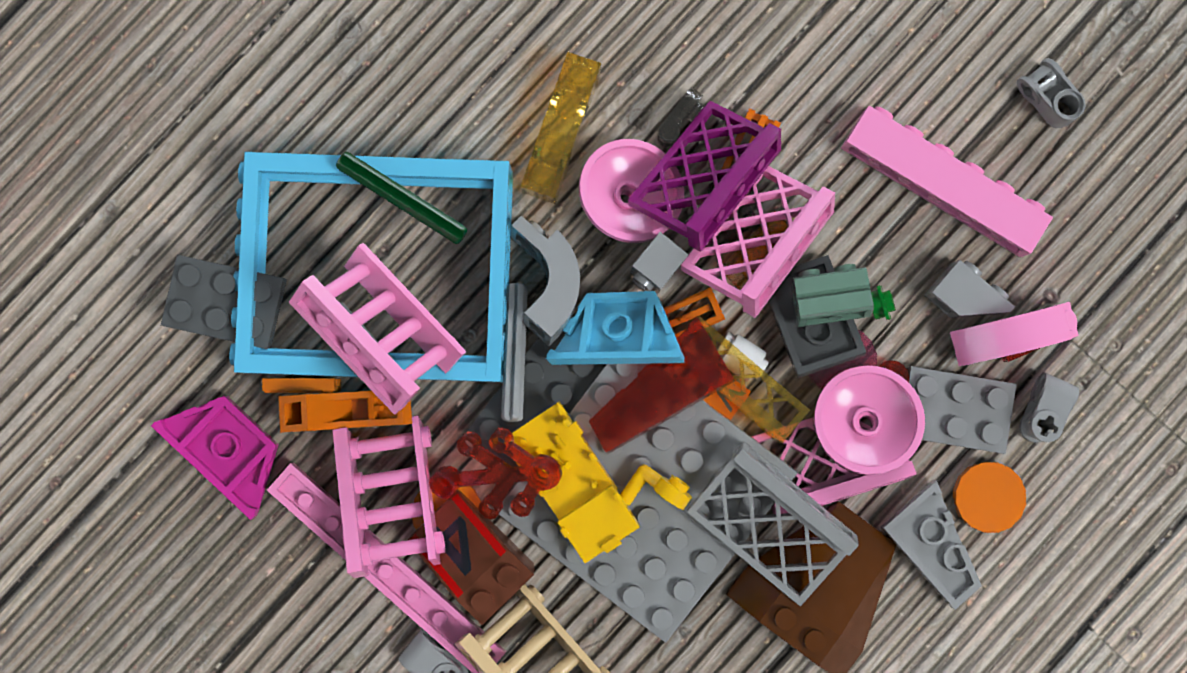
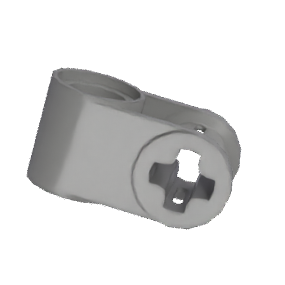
(1053, 90)
(1051, 403)
(428, 656)

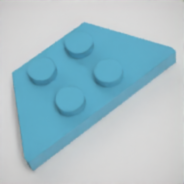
(618, 331)

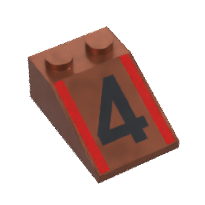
(479, 560)

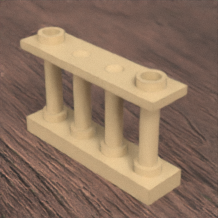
(477, 648)

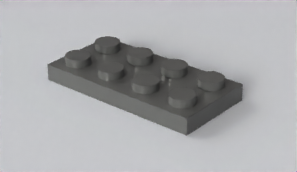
(543, 388)

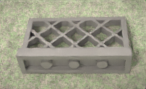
(795, 502)

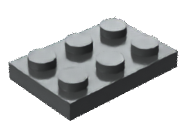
(205, 294)
(818, 345)

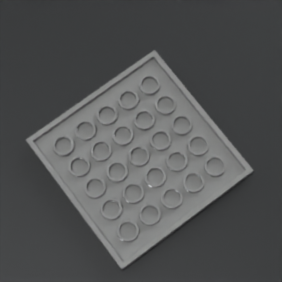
(671, 557)

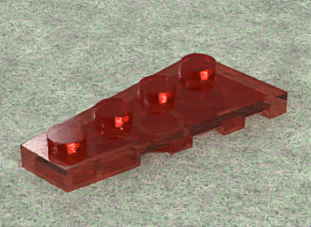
(662, 391)

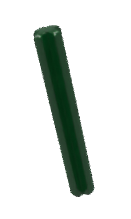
(401, 197)

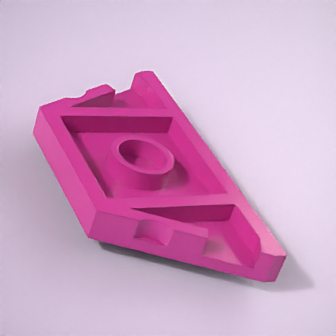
(224, 449)

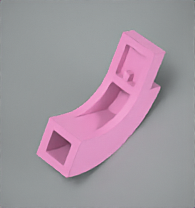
(1014, 334)

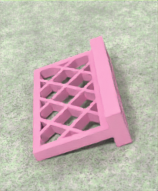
(781, 258)
(842, 486)

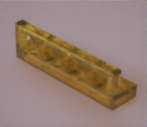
(747, 405)

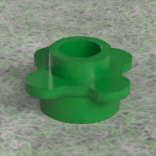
(883, 303)

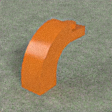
(337, 411)

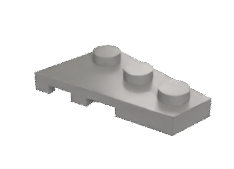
(930, 541)

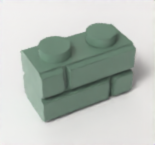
(832, 295)

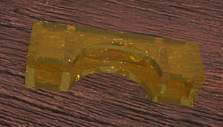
(560, 127)

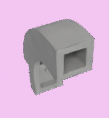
(557, 303)

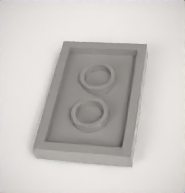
(964, 409)

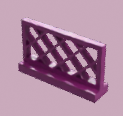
(734, 181)

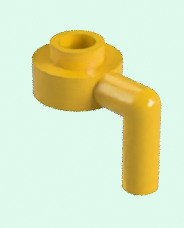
(671, 489)

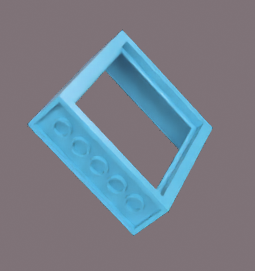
(251, 248)

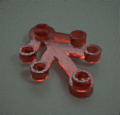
(448, 479)

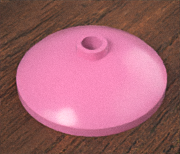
(619, 171)
(884, 400)

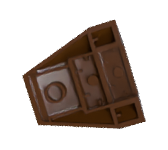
(839, 613)

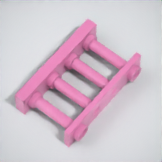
(356, 346)
(353, 483)

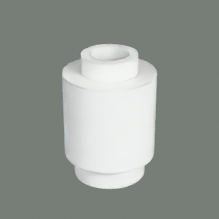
(746, 347)

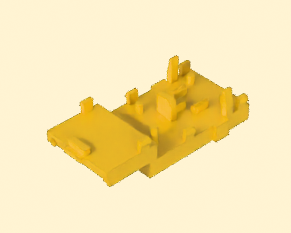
(586, 496)

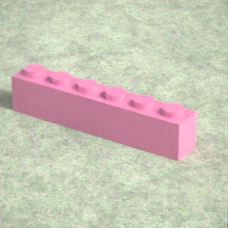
(946, 181)

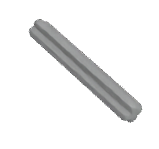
(514, 353)

